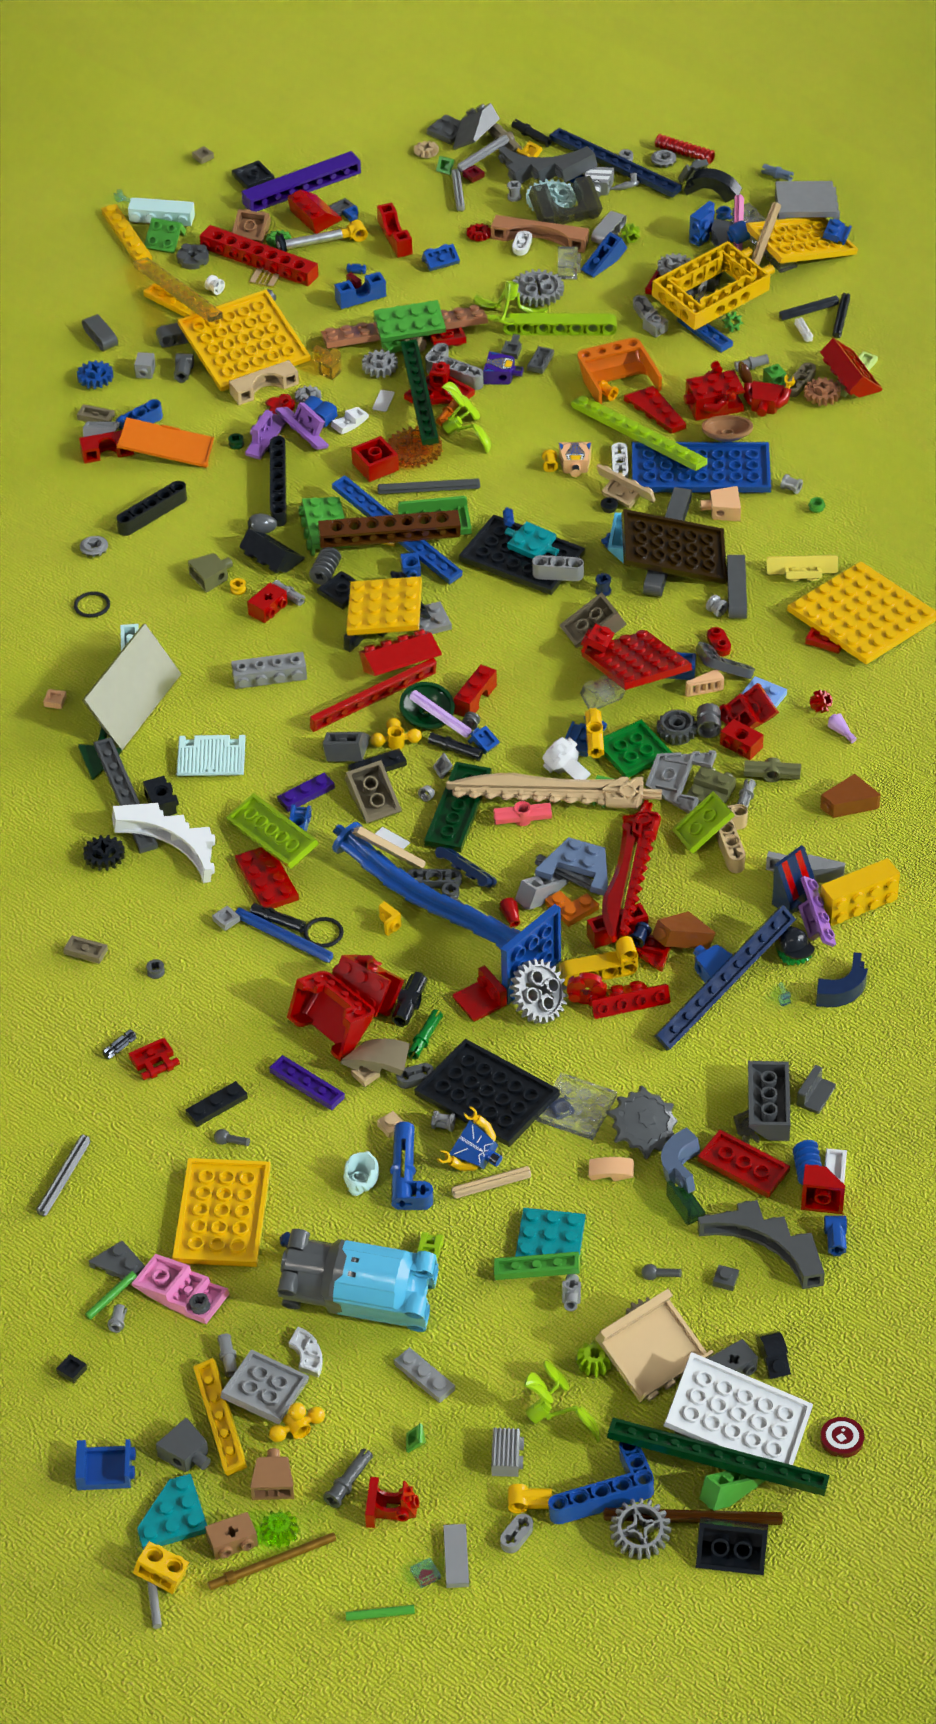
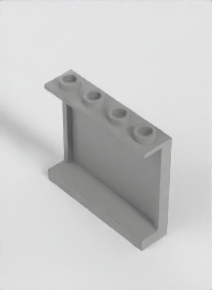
(806, 199)

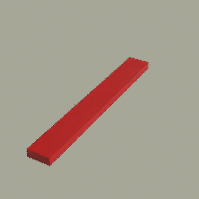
(372, 694)

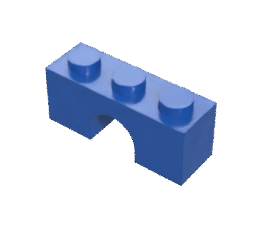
(372, 289)

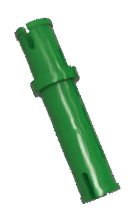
(422, 1039)

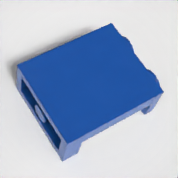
(104, 1466)

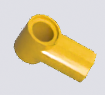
(524, 1498)

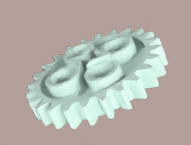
(560, 191)

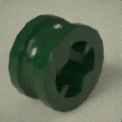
(236, 441)

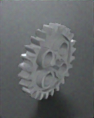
(548, 284)
(543, 988)

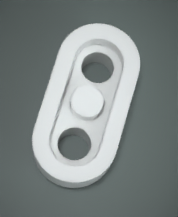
(522, 243)

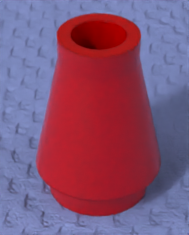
(509, 909)

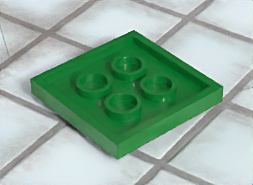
(633, 748)

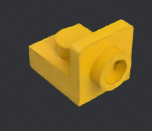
(390, 918)

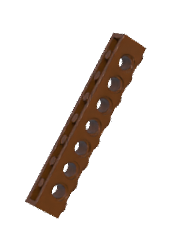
(389, 528)

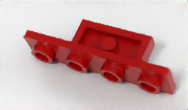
(630, 998)

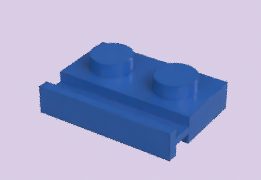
(836, 231)
(578, 734)

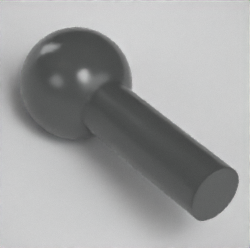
(222, 1137)
(651, 1272)

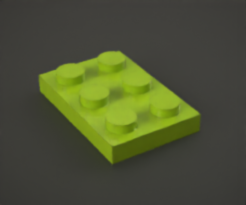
(703, 822)

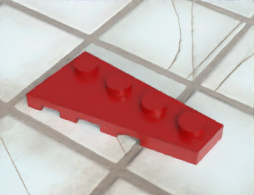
(657, 408)

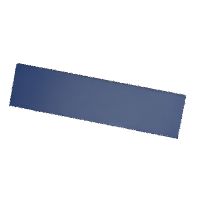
(710, 336)

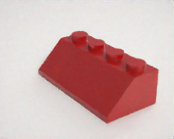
(849, 369)
(399, 653)

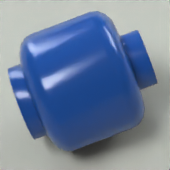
(738, 232)

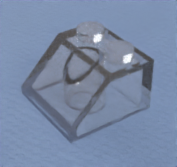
(601, 692)

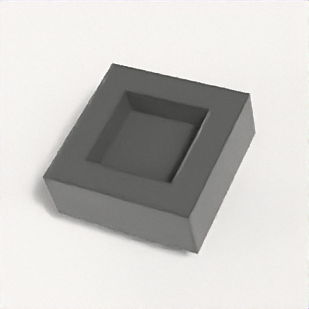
(725, 1277)

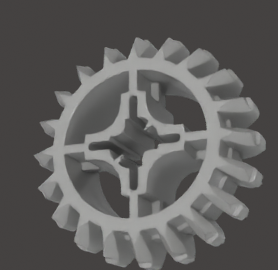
(649, 1526)

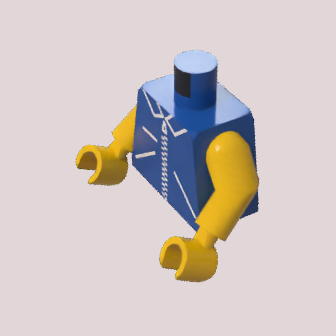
(474, 1146)

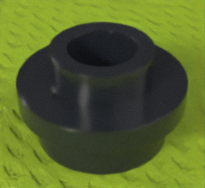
(609, 505)

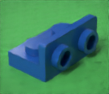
(440, 257)

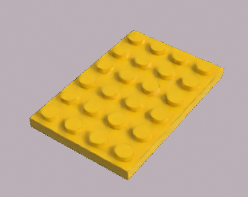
(801, 240)
(222, 1212)

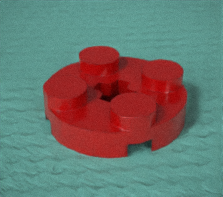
(577, 985)

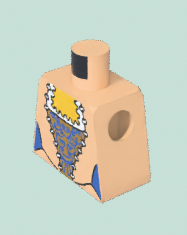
(575, 457)

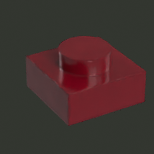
(473, 173)
(356, 282)

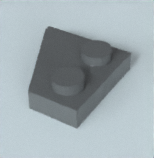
(118, 1261)

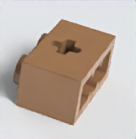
(231, 1536)

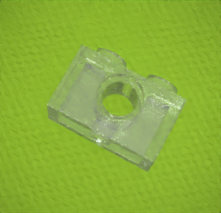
(568, 262)

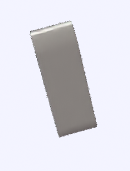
(611, 223)
(558, 568)

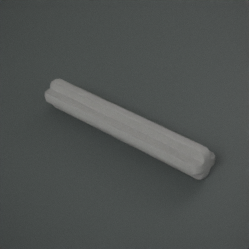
(479, 155)
(458, 191)

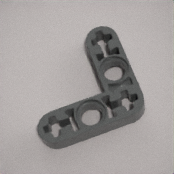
(711, 659)

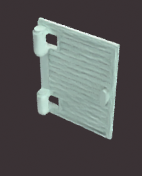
(211, 754)

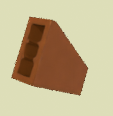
(849, 798)
(683, 931)

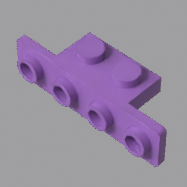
(306, 423)
(265, 428)
(814, 915)

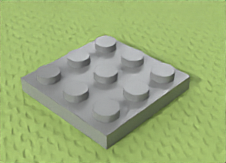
(264, 1386)

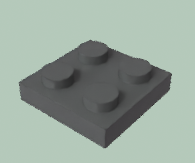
(445, 129)

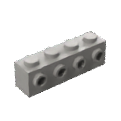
(269, 670)

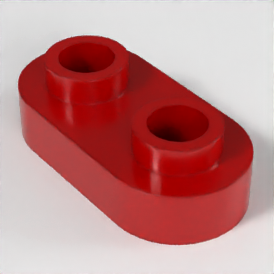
(718, 639)

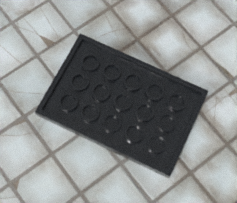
(491, 553)
(492, 1086)

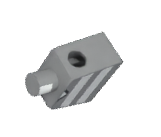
(602, 179)

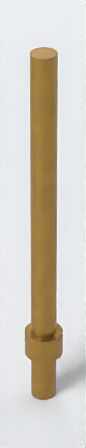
(232, 1576)

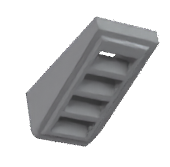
(95, 428)

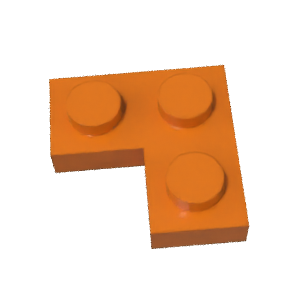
(572, 910)

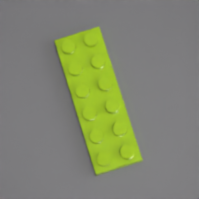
(272, 831)

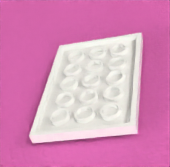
(737, 1411)

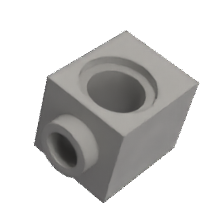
(145, 365)

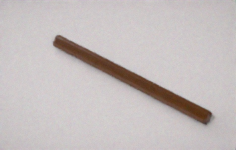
(694, 1516)

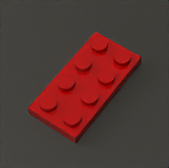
(266, 878)
(743, 1163)

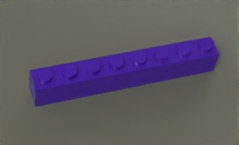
(306, 179)

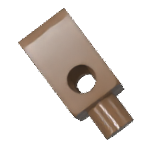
(272, 1477)

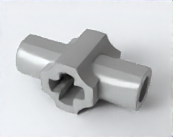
(571, 1292)

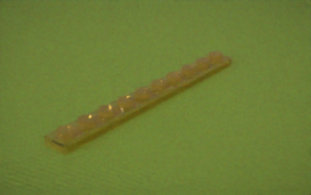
(178, 289)

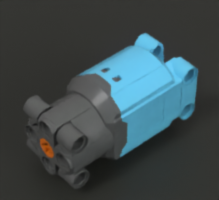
(358, 1280)

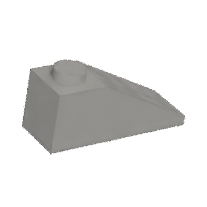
(535, 890)

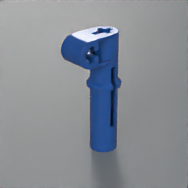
(405, 1187)

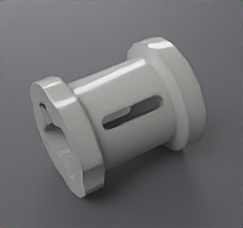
(514, 191)
(791, 483)
(438, 1121)

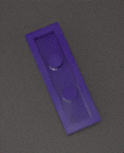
(306, 791)

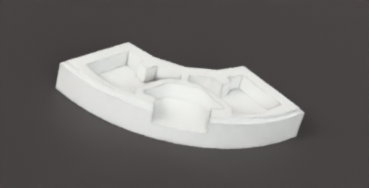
(308, 1350)

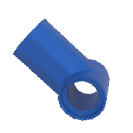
(836, 1228)

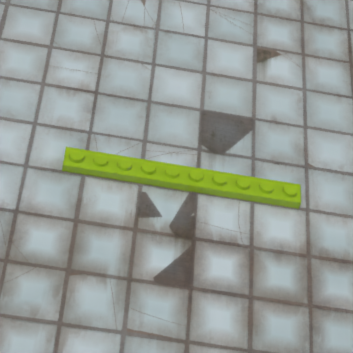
(639, 433)

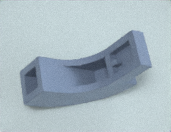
(675, 1153)

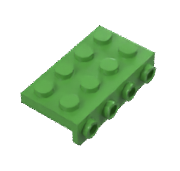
(409, 321)
(440, 504)
(316, 510)

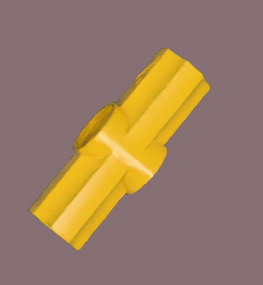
(594, 733)

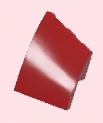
(750, 708)

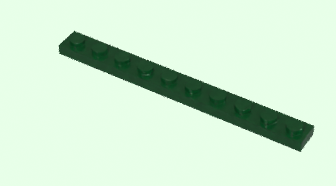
(419, 392)
(718, 1456)

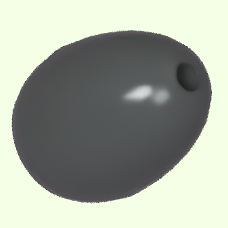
(262, 523)

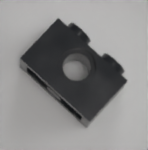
(160, 792)

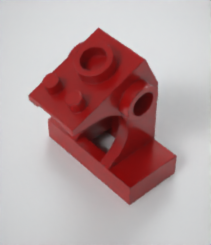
(378, 1500)

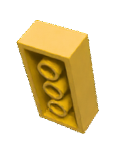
(860, 891)

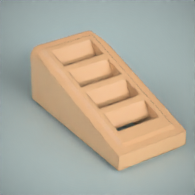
(706, 683)

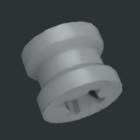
(717, 605)

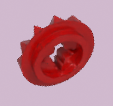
(474, 233)

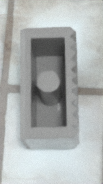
(506, 1452)

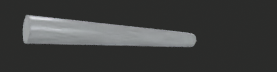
(154, 1604)

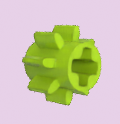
(630, 233)

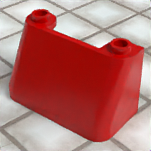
(332, 1009)

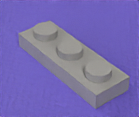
(424, 1375)

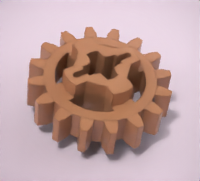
(822, 391)

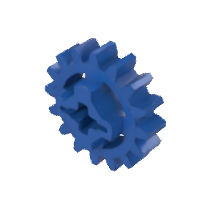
(95, 374)

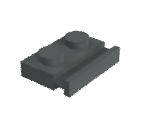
(689, 171)

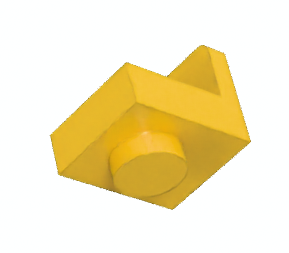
(530, 150)

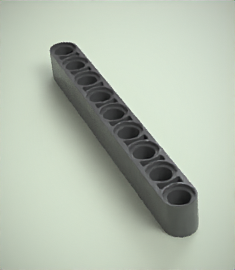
(677, 509)

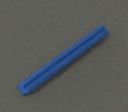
(285, 935)

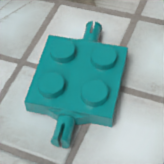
(531, 540)

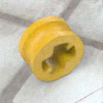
(238, 590)

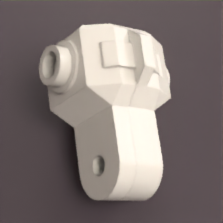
(563, 758)

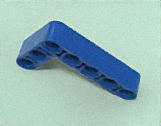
(610, 1493)

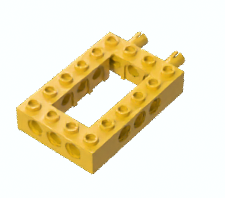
(750, 283)

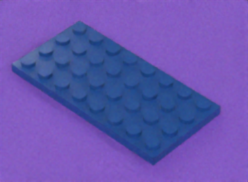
(727, 466)

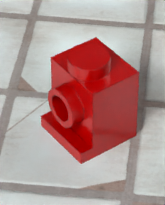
(439, 369)

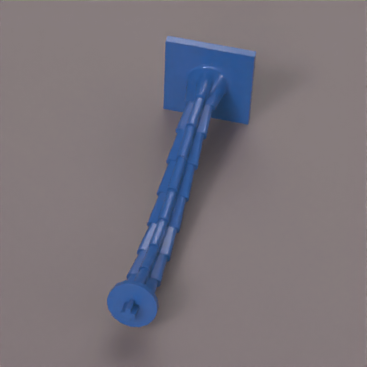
(536, 941)

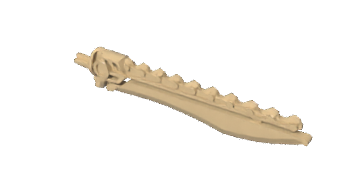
(609, 792)

